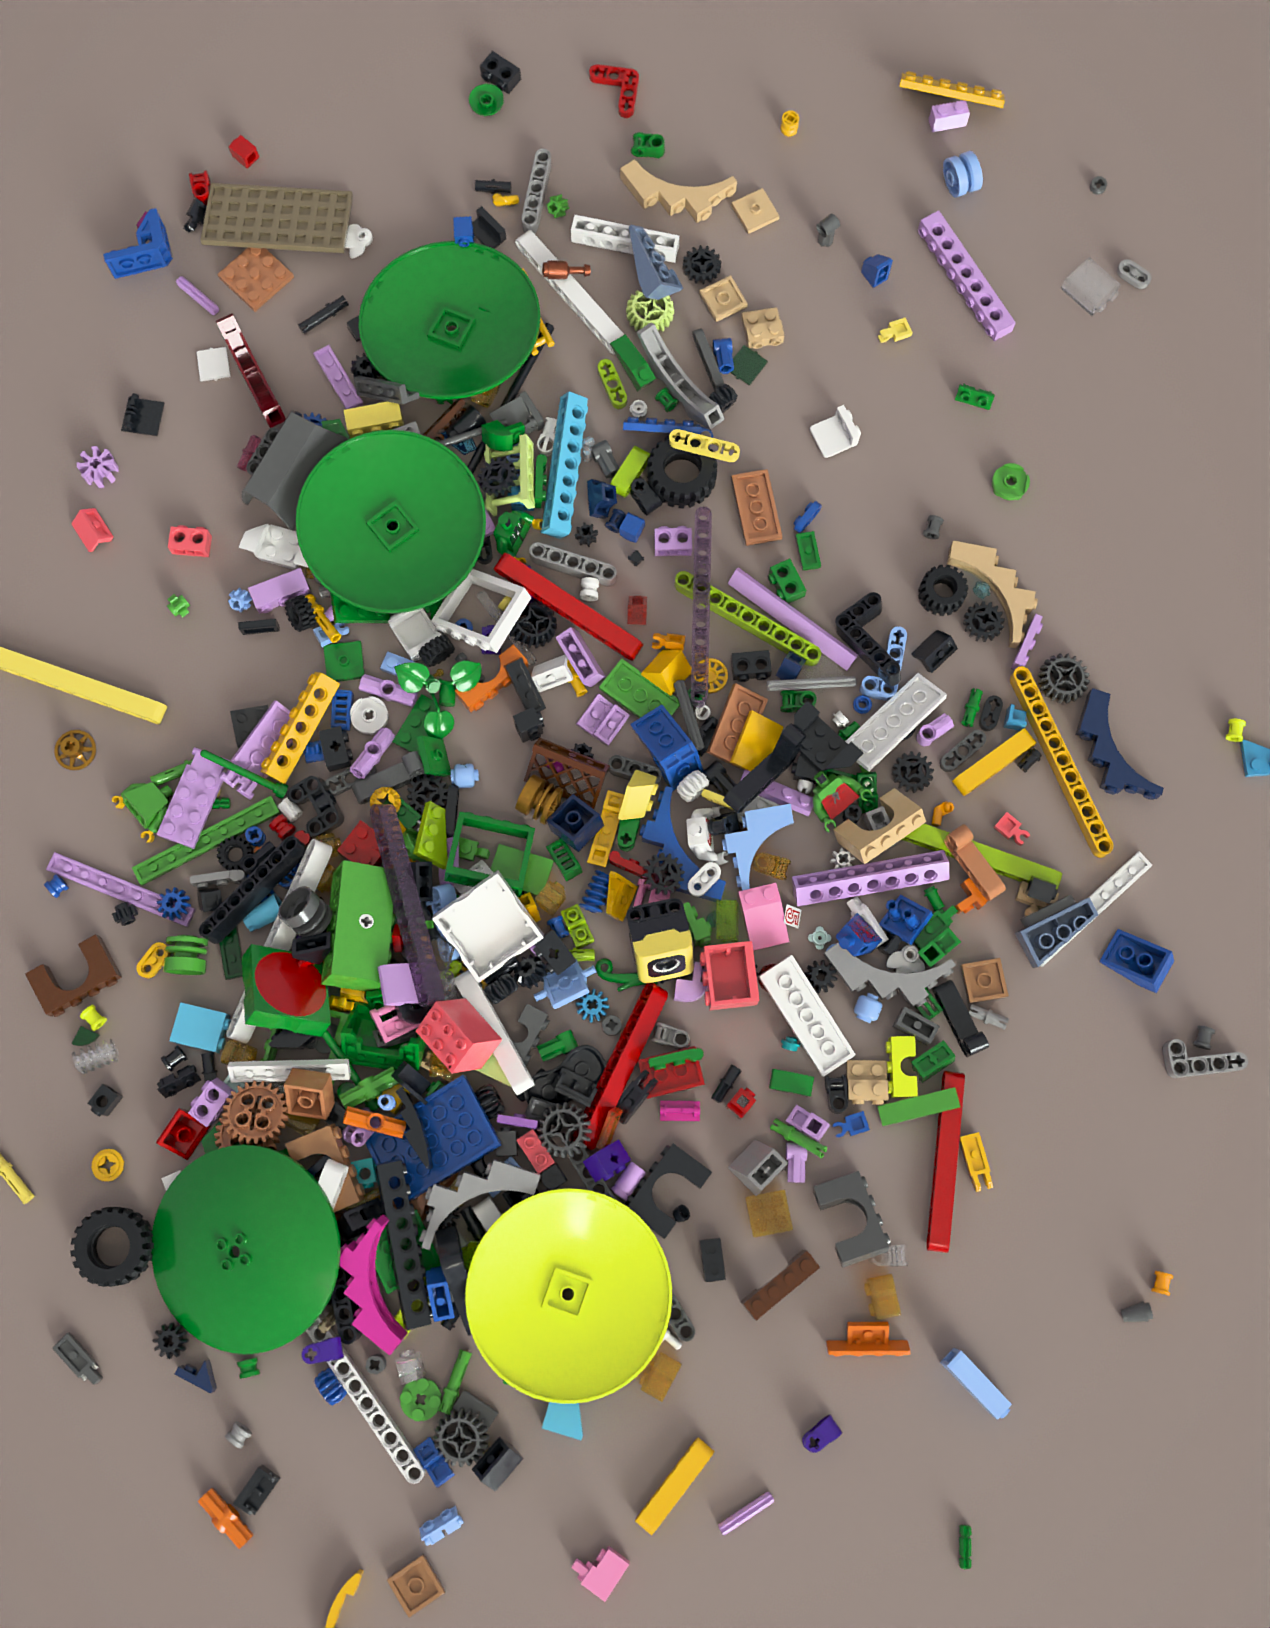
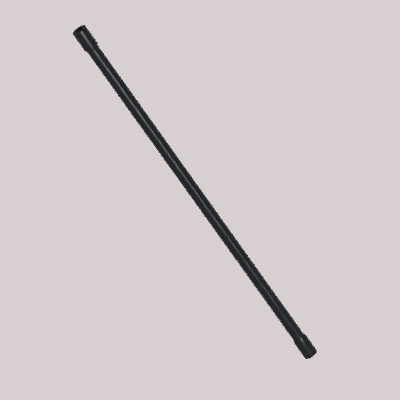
(511, 395)

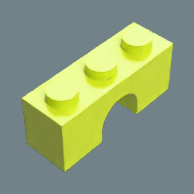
(900, 1084)

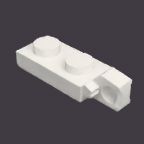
(858, 907)

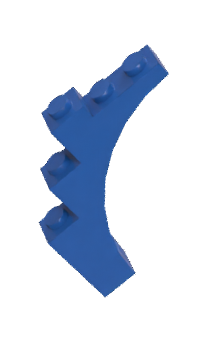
(662, 835)

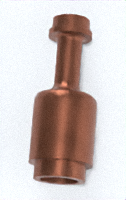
(560, 269)

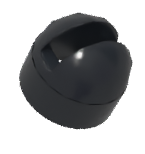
(685, 1212)

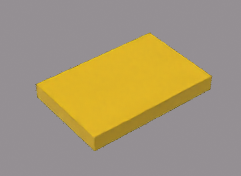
(755, 741)

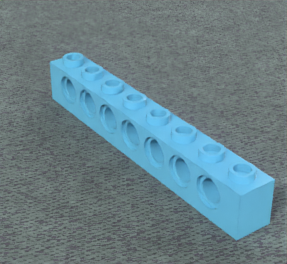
(569, 405)

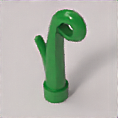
(628, 979)

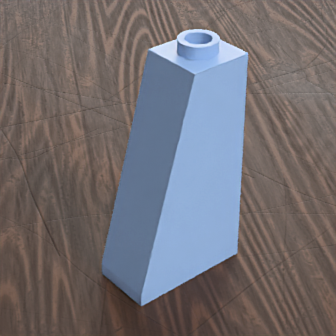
(976, 1383)

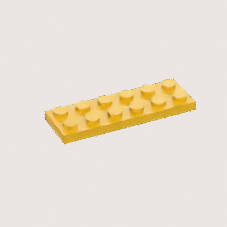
(948, 89)

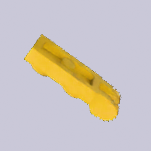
(976, 1159)

